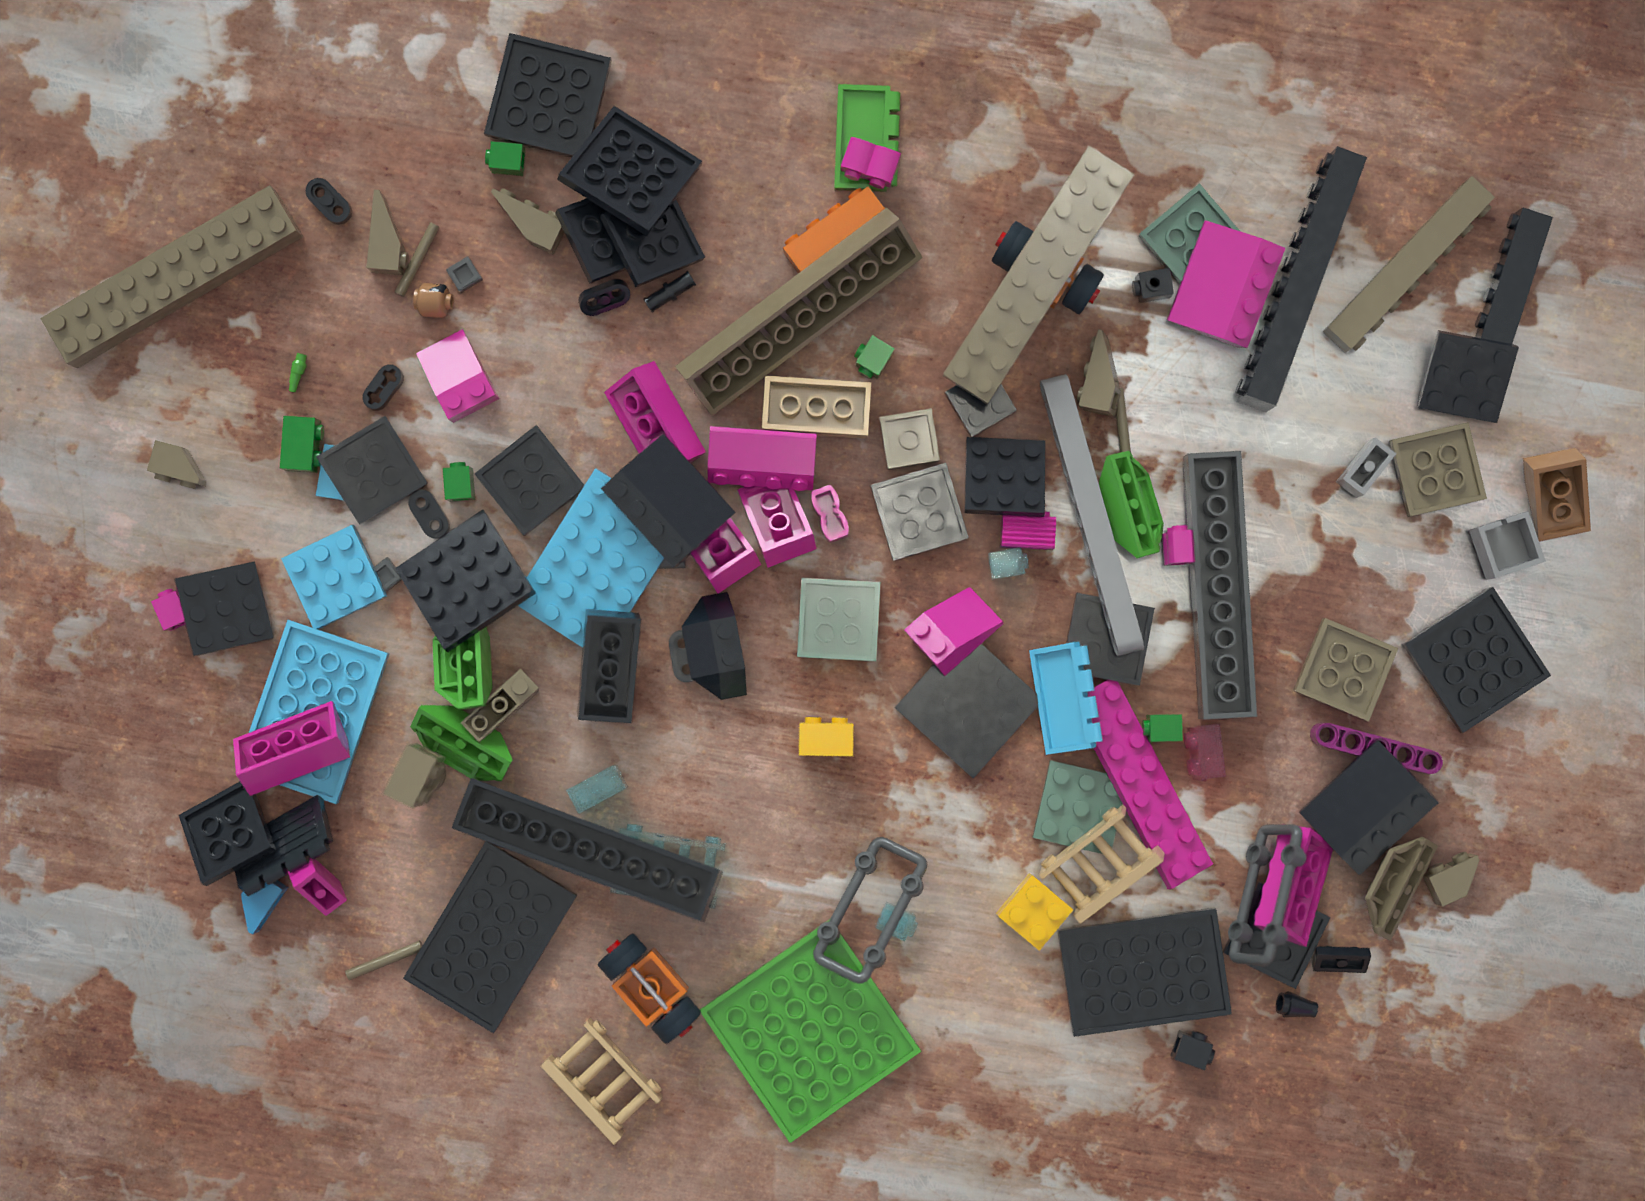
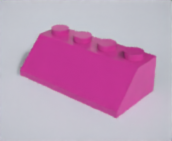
(650, 409)
(761, 458)
(290, 748)
(1304, 890)

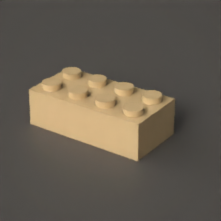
(817, 406)

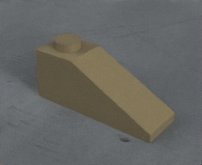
(385, 246)

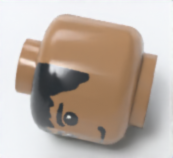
(433, 300)

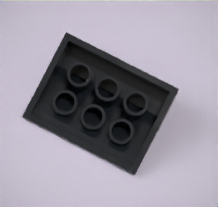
(668, 500)
(1368, 807)

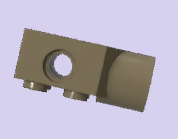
(416, 776)

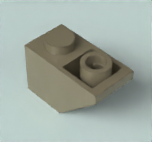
(175, 462)
(1451, 880)

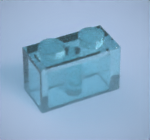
(597, 788)

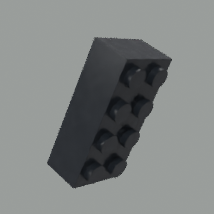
(608, 666)

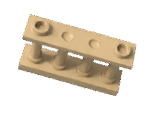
(1106, 889)
(594, 1105)

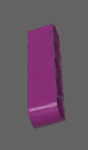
(1364, 740)

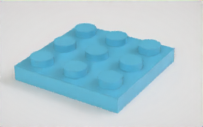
(334, 577)

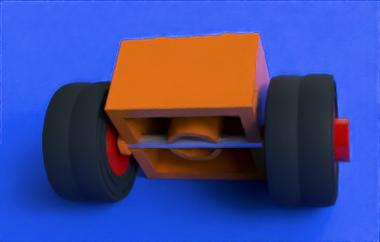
(1083, 288)
(650, 987)

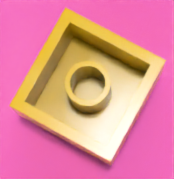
(825, 738)
(1034, 911)

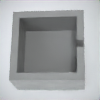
(1507, 545)

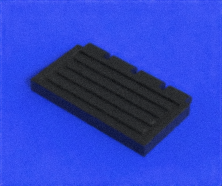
(296, 836)

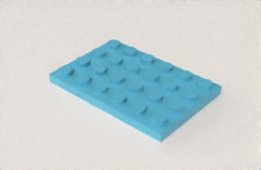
(590, 563)
(312, 671)

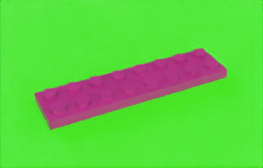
(1146, 788)

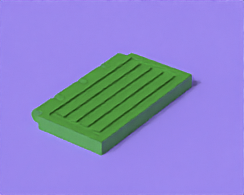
(865, 115)

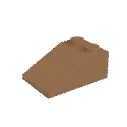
(1558, 493)

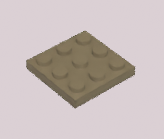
(1438, 469)
(1345, 669)

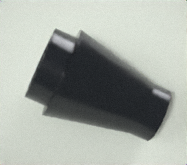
(1295, 1006)

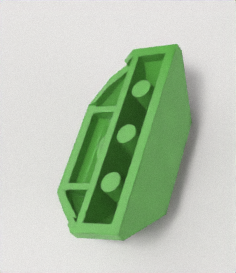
(1131, 505)
(464, 672)
(442, 732)

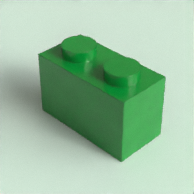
(301, 444)

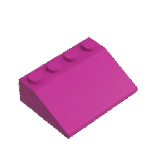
(1226, 284)

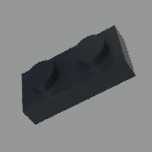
(1341, 959)

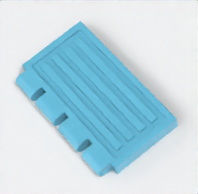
(1064, 699)

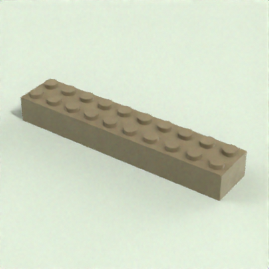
(1038, 274)
(172, 277)
(799, 311)

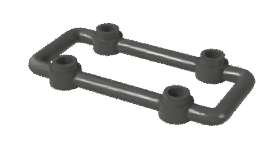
(1274, 933)
(874, 955)

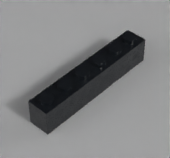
(1513, 275)

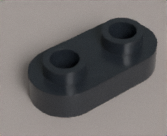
(329, 202)
(604, 297)
(429, 513)
(678, 657)

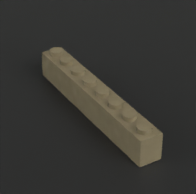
(1408, 265)

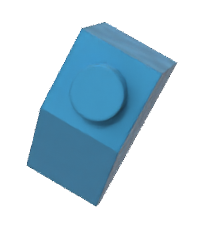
(261, 905)

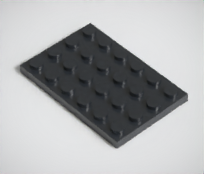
(490, 936)
(1144, 972)

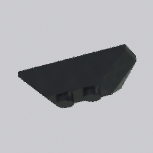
(715, 647)

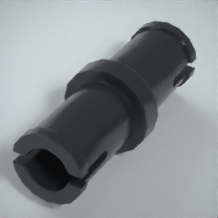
(669, 291)

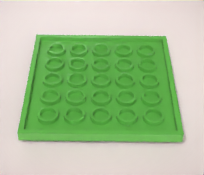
(809, 1034)

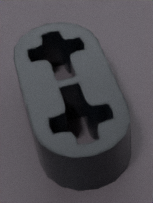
(387, 392)

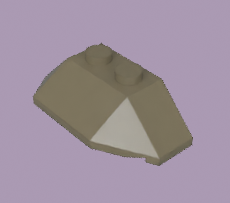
(1396, 884)

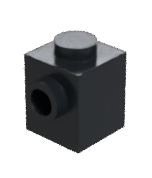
(1153, 285)
(1193, 1049)

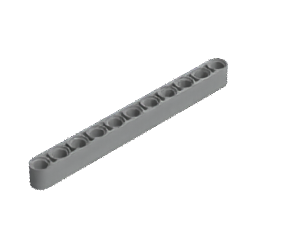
(1091, 515)

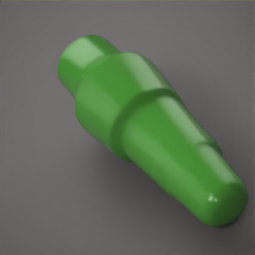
(297, 369)

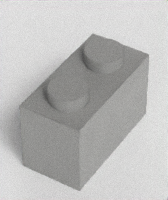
(1366, 467)

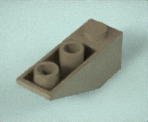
(536, 226)
(1101, 384)
(500, 705)

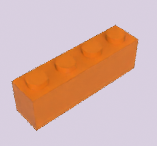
(832, 229)

